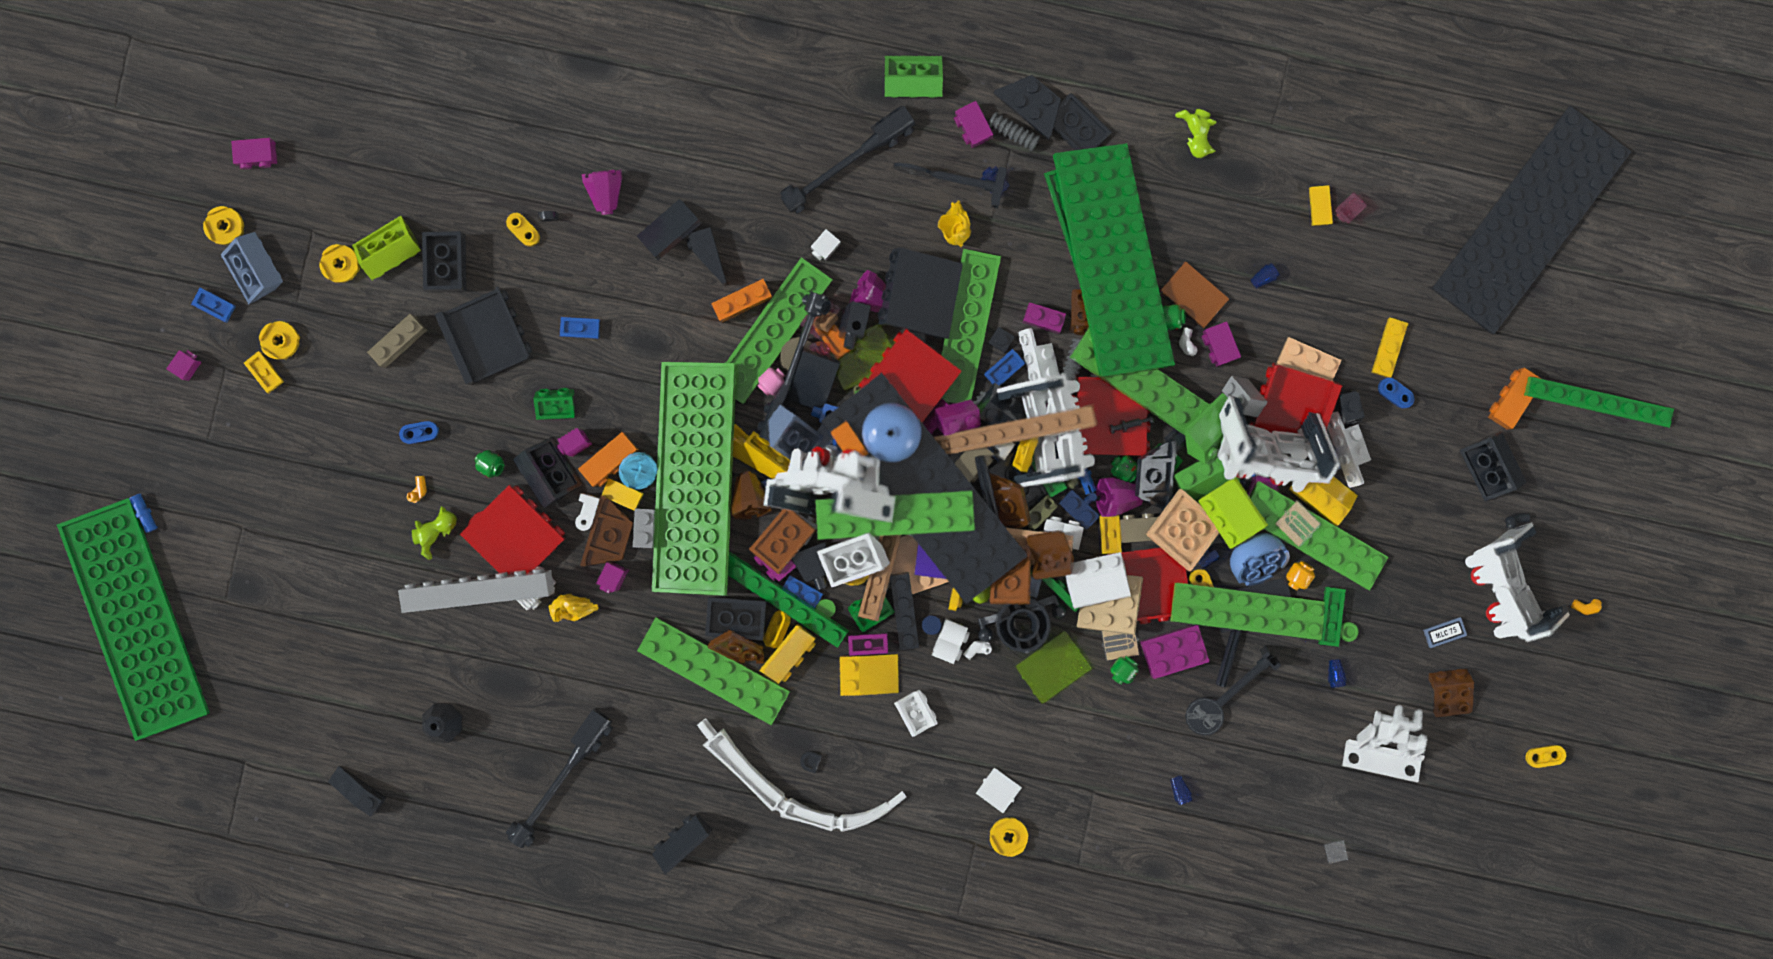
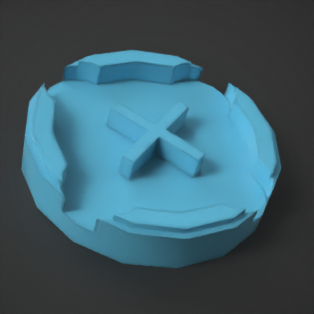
(638, 470)

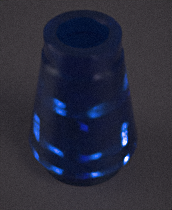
(1264, 276)
(1336, 674)
(1180, 790)

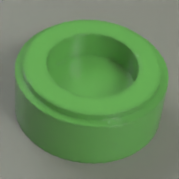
(826, 607)
(1349, 631)

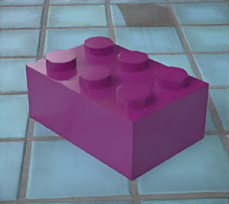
(1174, 651)

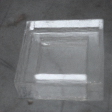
(1335, 851)

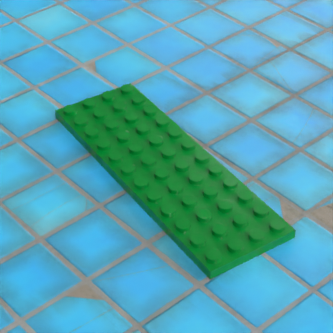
(1113, 260)
(133, 619)

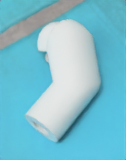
(1186, 344)
(977, 647)

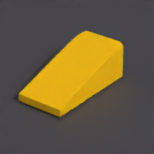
(622, 495)

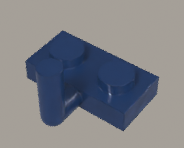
(1080, 508)

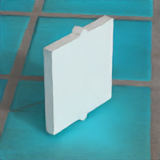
(998, 790)

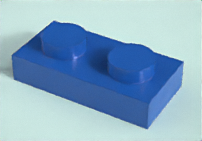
(213, 305)
(579, 328)
(1004, 368)
(803, 591)

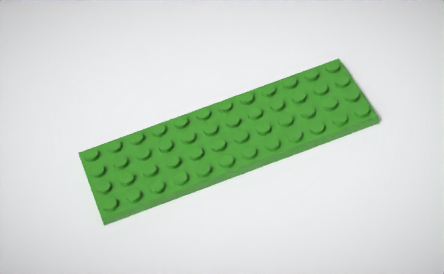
(694, 478)

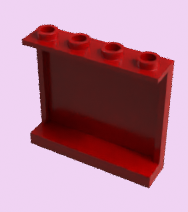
(915, 373)
(1292, 396)
(1110, 408)
(513, 533)
(1159, 578)

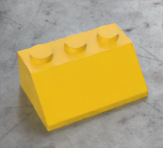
(1329, 499)
(789, 654)

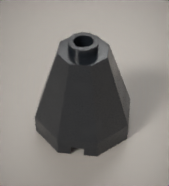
(441, 722)

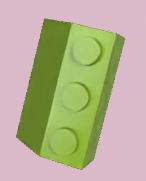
(386, 248)
(1232, 512)

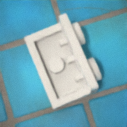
(916, 712)

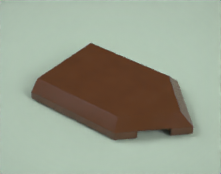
(737, 648)

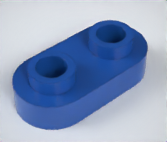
(1396, 393)
(419, 431)

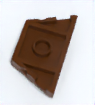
(1010, 502)
(607, 535)

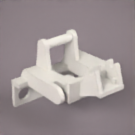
(1385, 760)

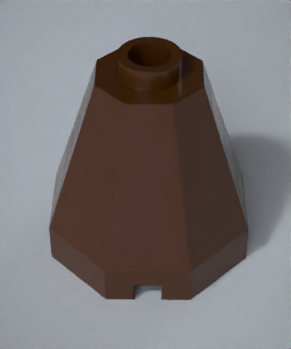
(748, 497)

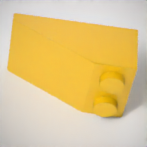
(868, 674)

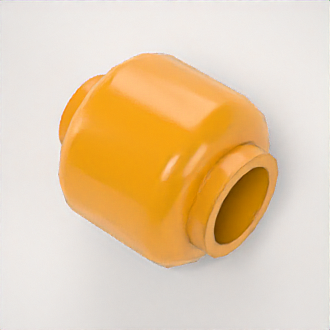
(1300, 575)

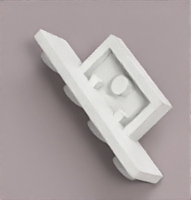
(1039, 359)
(1349, 448)

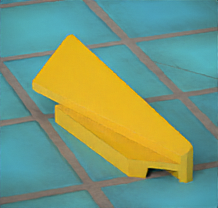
(758, 453)

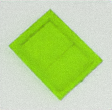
(858, 362)
(1053, 667)

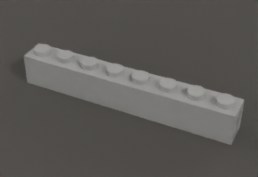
(476, 591)

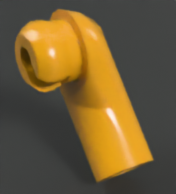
(420, 490)
(1587, 609)

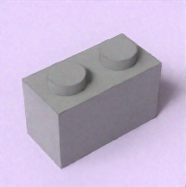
(1250, 397)
(644, 528)

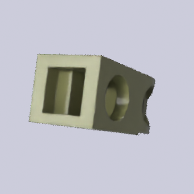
(1041, 512)

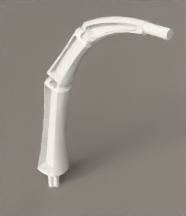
(725, 750)

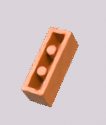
(742, 300)
(1512, 400)
(607, 460)

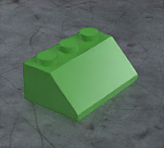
(913, 76)
(1205, 432)
(1201, 478)

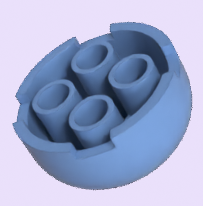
(906, 432)
(1258, 551)

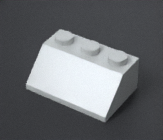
(853, 559)
(1098, 580)

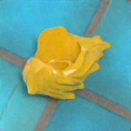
(955, 225)
(571, 608)

